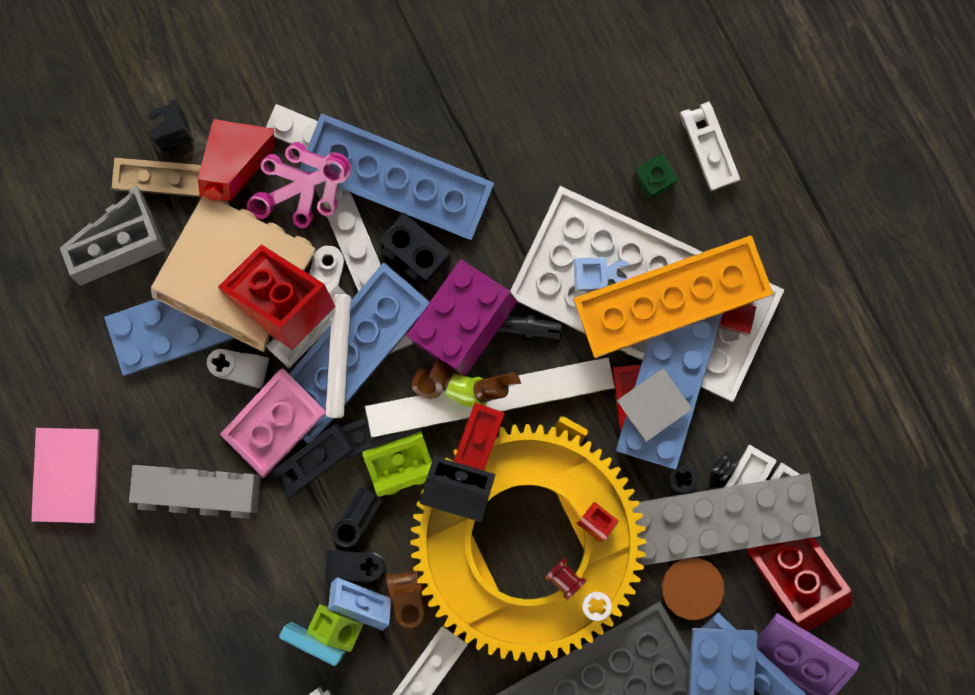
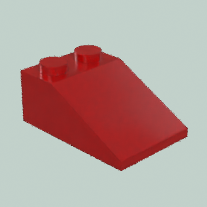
(278, 296)
(802, 581)

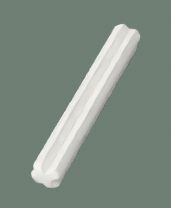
(338, 356)

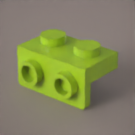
(398, 464)

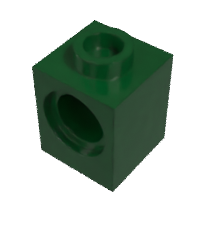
(655, 177)

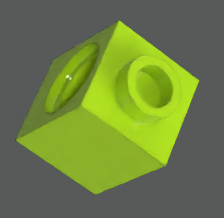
(334, 629)

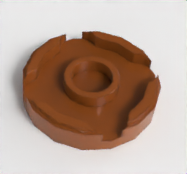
(692, 588)

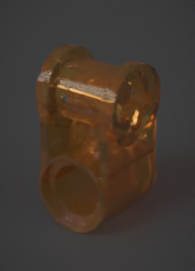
(406, 595)

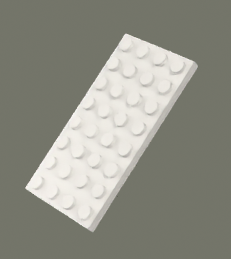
(586, 229)

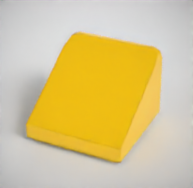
(572, 428)

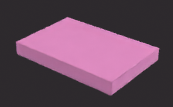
(273, 423)
(65, 475)

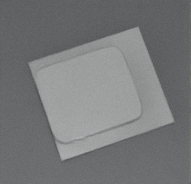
(654, 405)

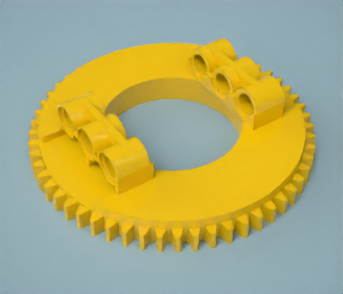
(464, 583)

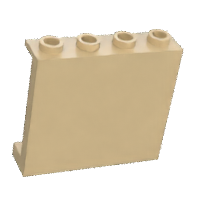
(208, 252)

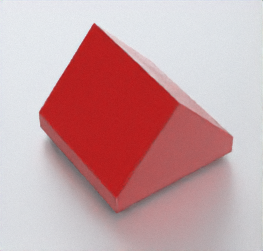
(597, 522)

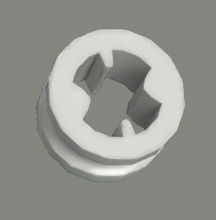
(596, 616)

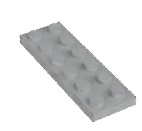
(727, 519)

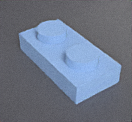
(359, 604)

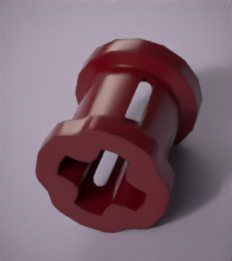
(565, 579)

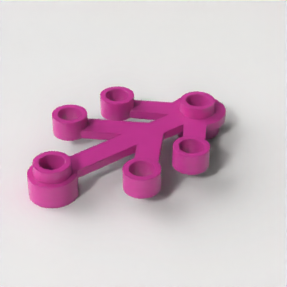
(302, 183)

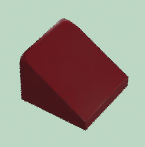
(739, 320)

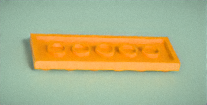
(673, 296)

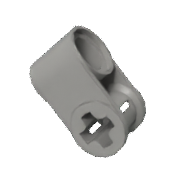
(243, 369)

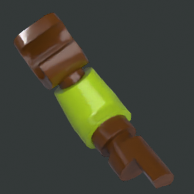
(461, 388)

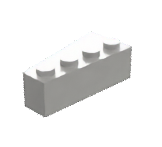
(195, 489)

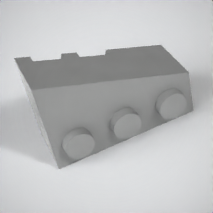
(113, 241)

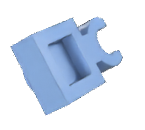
(594, 273)

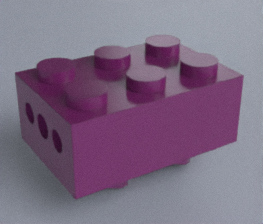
(462, 317)

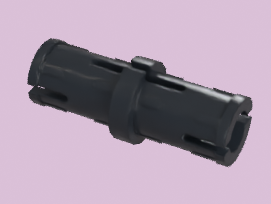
(530, 327)

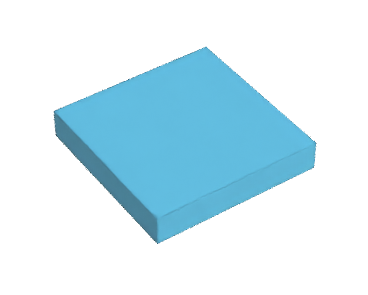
(299, 638)

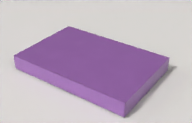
(805, 658)

